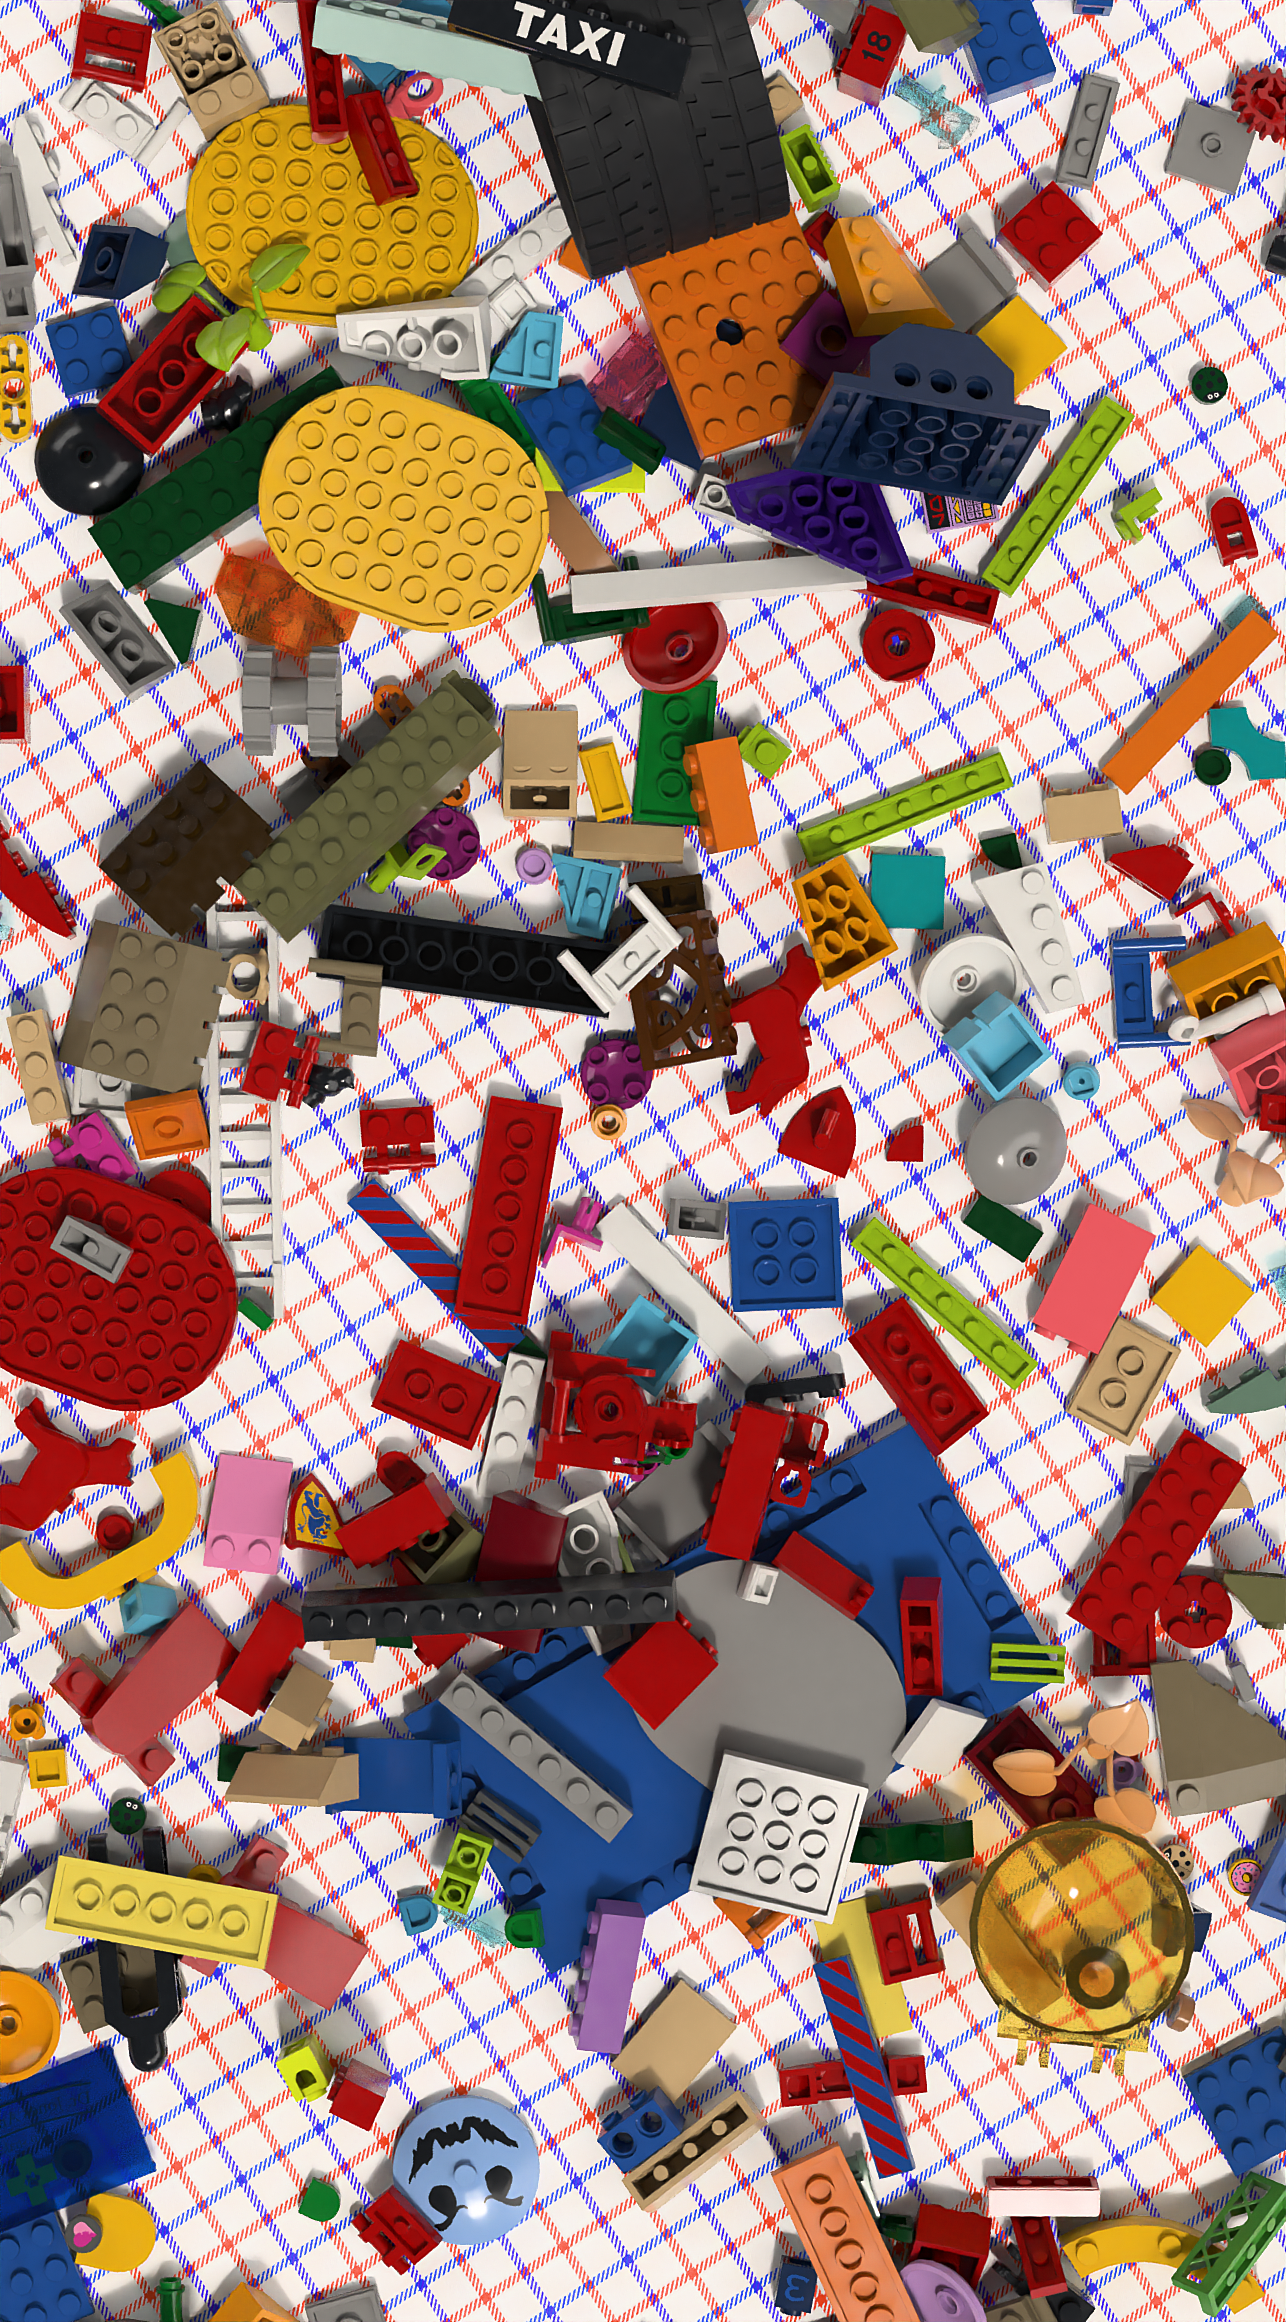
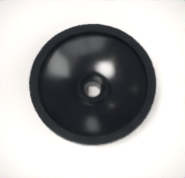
(92, 486)

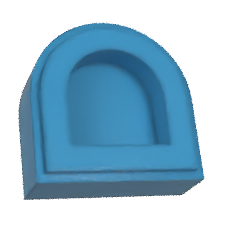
(418, 1913)

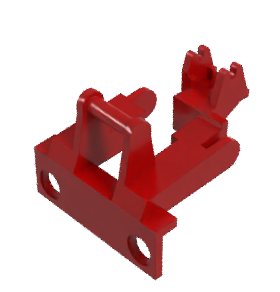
(666, 1425)

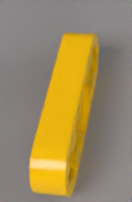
(25, 415)

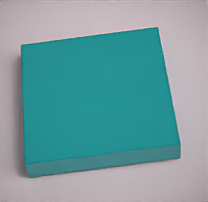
(909, 890)

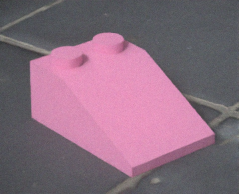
(248, 1514)

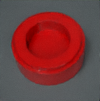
(115, 1532)

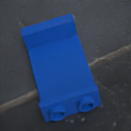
(404, 1776)

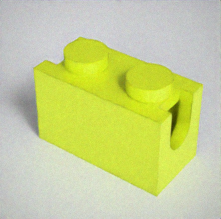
(305, 2068)

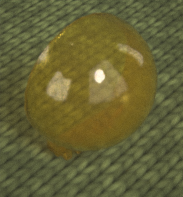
(1081, 1937)

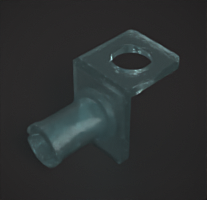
(929, 103)

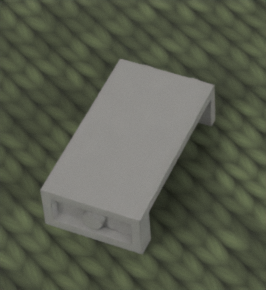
(969, 281)
(675, 1496)

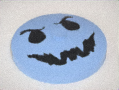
(468, 2168)

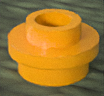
(603, 1131)

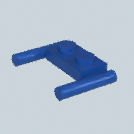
(1134, 991)

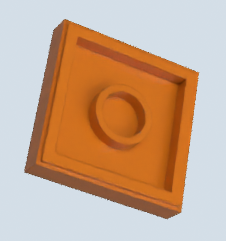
(168, 1124)

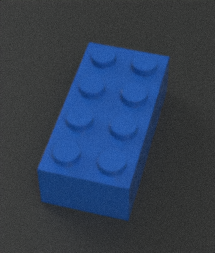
(1009, 51)

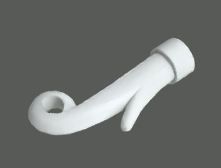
(1189, 1028)

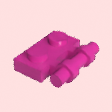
(98, 1146)

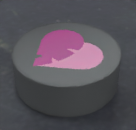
(84, 2233)

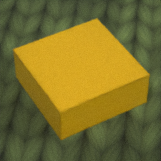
(48, 1768)

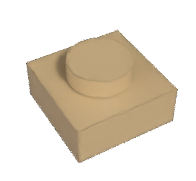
(783, 99)

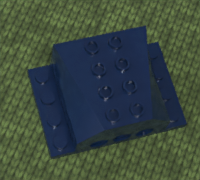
(924, 417)

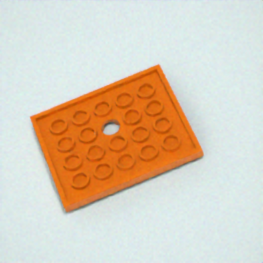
(766, 286)

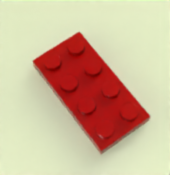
(918, 1376)

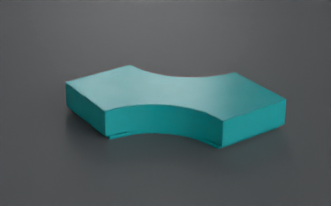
(1234, 732)

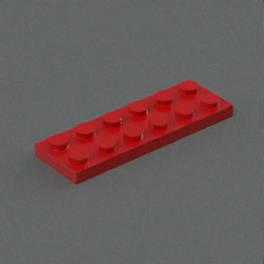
(508, 1210)
(1156, 1541)

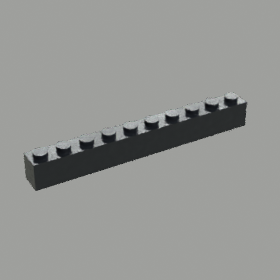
(490, 1606)

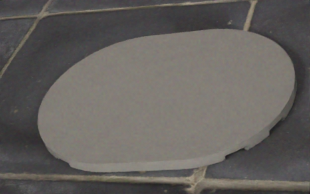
(788, 1683)

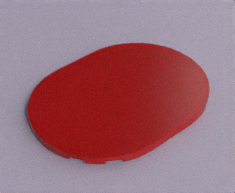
(103, 1340)

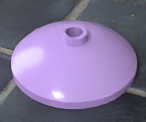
(941, 2293)

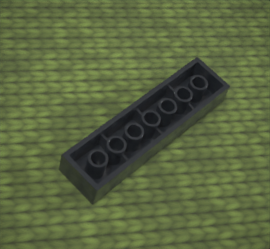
(463, 959)

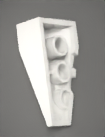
(431, 335)
(593, 1549)

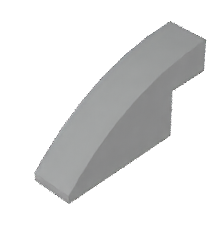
(16, 257)

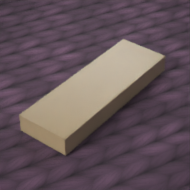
(628, 842)

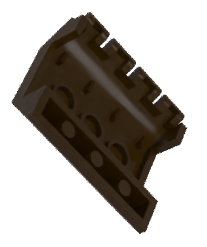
(185, 847)

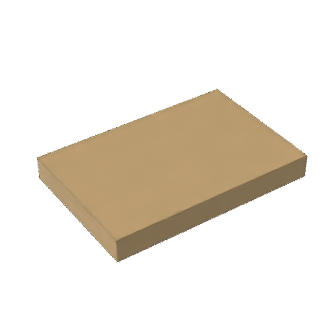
(1123, 1380)
(674, 2042)

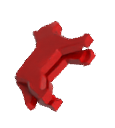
(778, 1034)
(58, 1469)

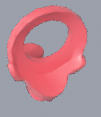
(404, 107)

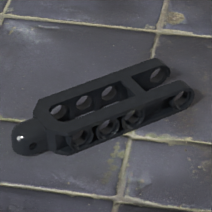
(144, 2034)

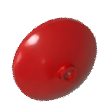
(655, 652)

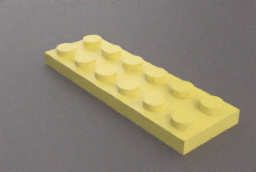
(161, 1912)

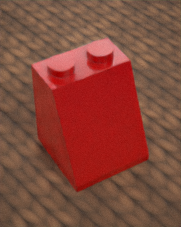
(661, 1668)

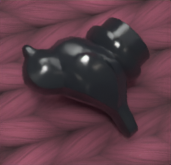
(228, 408)
(327, 1082)

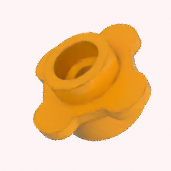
(19, 1729)

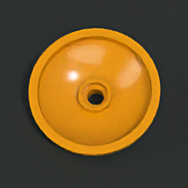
(36, 2030)

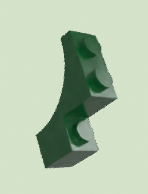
(904, 1842)

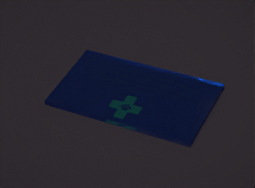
(67, 2138)

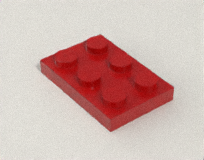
(436, 1394)

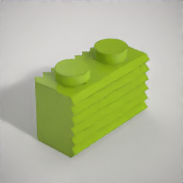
(809, 168)

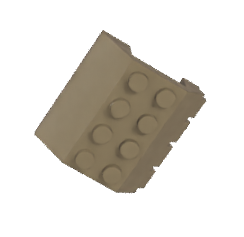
(144, 1008)

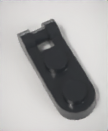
(793, 1389)

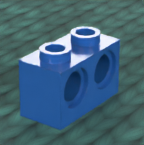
(646, 2134)

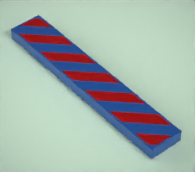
(428, 1263)
(864, 2066)

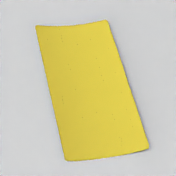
(852, 1936)

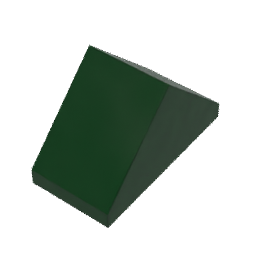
(179, 627)

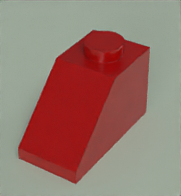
(1154, 868)

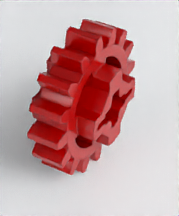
(1266, 107)

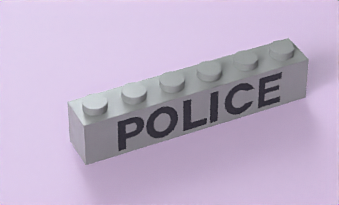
(536, 1755)

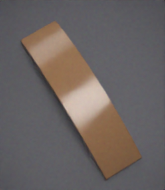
(575, 537)

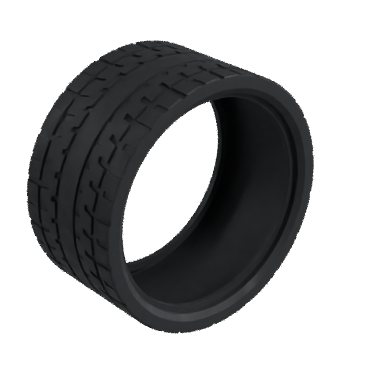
(657, 170)

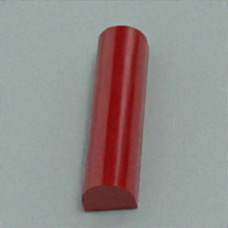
(322, 82)
(939, 596)

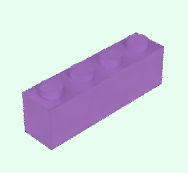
(607, 1976)

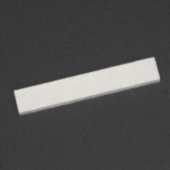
(683, 1293)

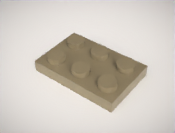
(138, 1992)

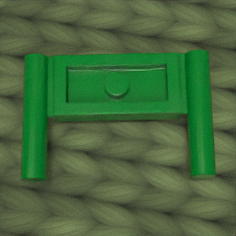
(491, 404)

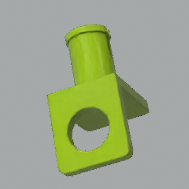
(399, 863)

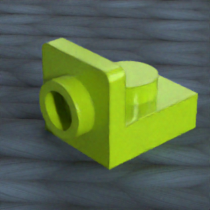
(1140, 509)
(762, 750)

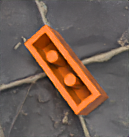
(720, 795)

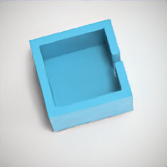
(997, 1046)
(649, 1343)

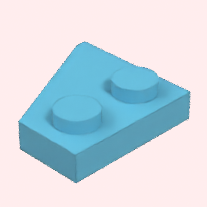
(531, 353)

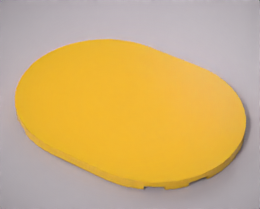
(276, 186)
(403, 508)

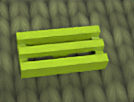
(1058, 1664)

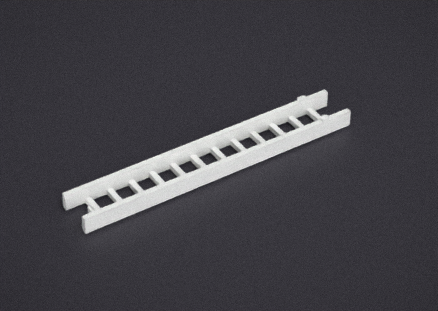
(217, 1099)

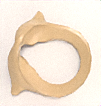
(259, 992)

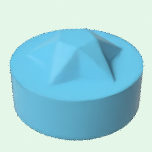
(1081, 1081)

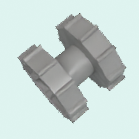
(292, 700)

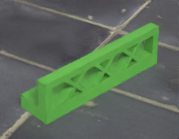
(1242, 2251)

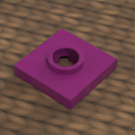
(806, 348)

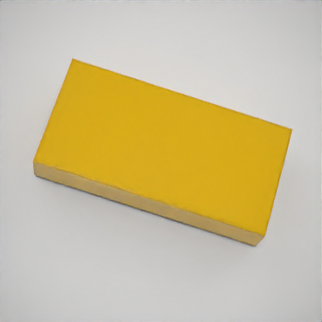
(605, 782)

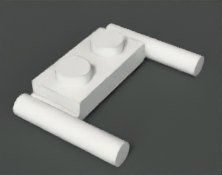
(117, 121)
(630, 960)

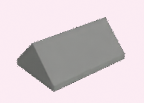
(118, 641)

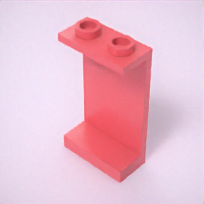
(1092, 1280)

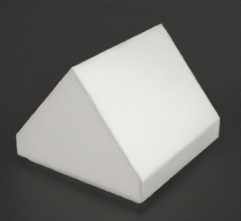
(757, 1582)

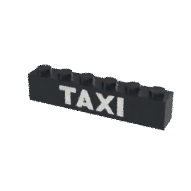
(578, 41)

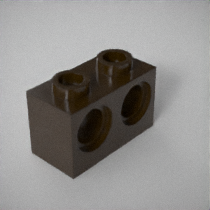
(671, 895)

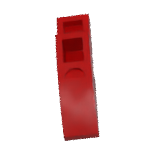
(33, 892)

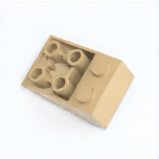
(211, 70)
(540, 765)

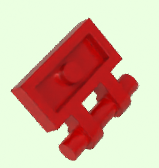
(269, 1061)
(398, 1127)
(402, 2225)

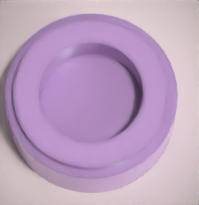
(534, 866)

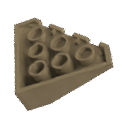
(1211, 1746)

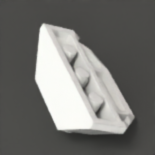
(23, 1918)

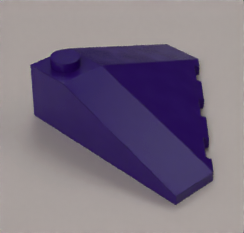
(827, 515)

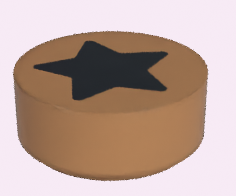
(1180, 2012)

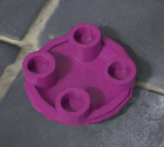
(452, 832)
(615, 1074)

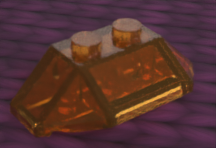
(277, 610)

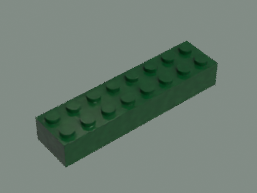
(199, 498)

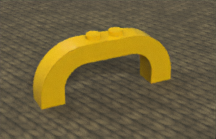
(44, 1589)

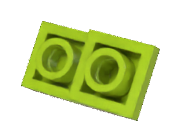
(463, 1870)

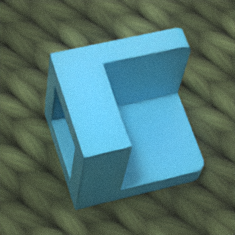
(147, 1608)

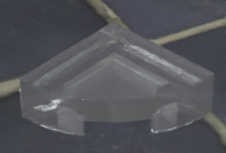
(956, 129)

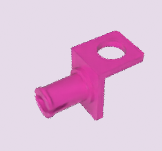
(579, 1231)

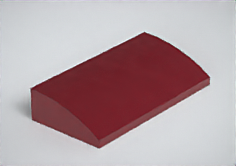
(520, 1543)
(1018, 1732)

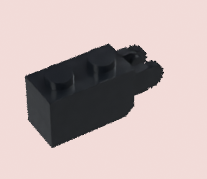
(1066, 2306)

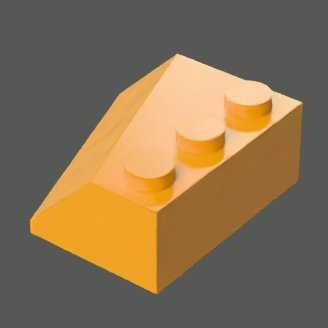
(879, 280)
(840, 923)

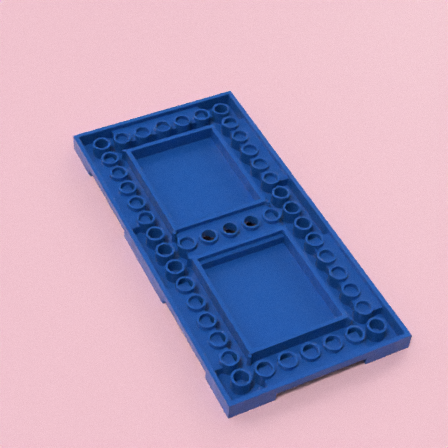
(874, 1513)

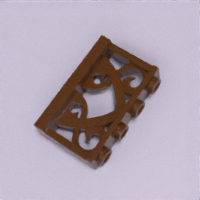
(648, 1009)

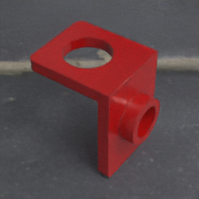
(1217, 909)

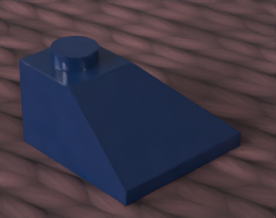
(119, 262)

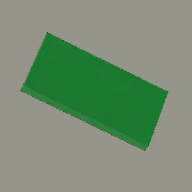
(667, 727)

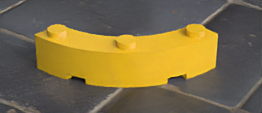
(1145, 2240)

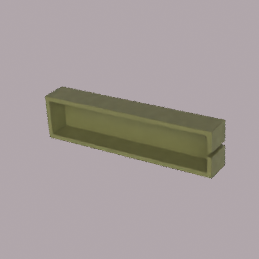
(367, 811)

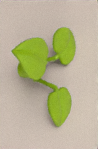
(222, 340)

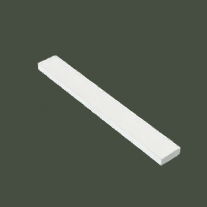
(710, 583)

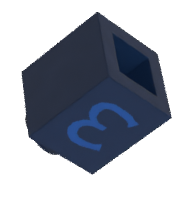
(795, 2286)

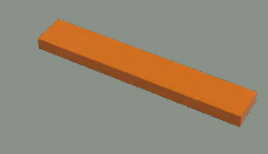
(1189, 702)

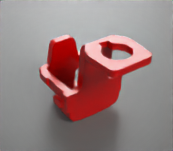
(798, 1457)

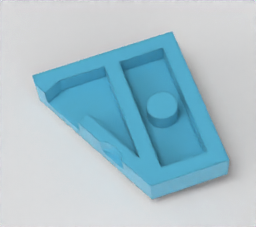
(587, 894)

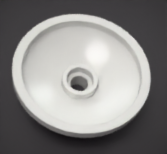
(988, 968)

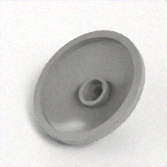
(1001, 1141)

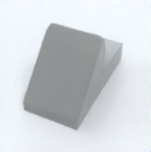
(92, 1248)

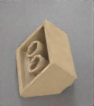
(295, 1776)

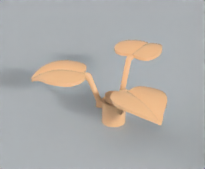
(1245, 1176)
(1109, 1729)

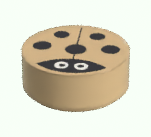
(1180, 1858)

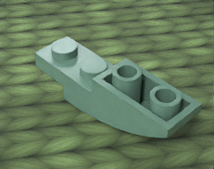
(1255, 1393)

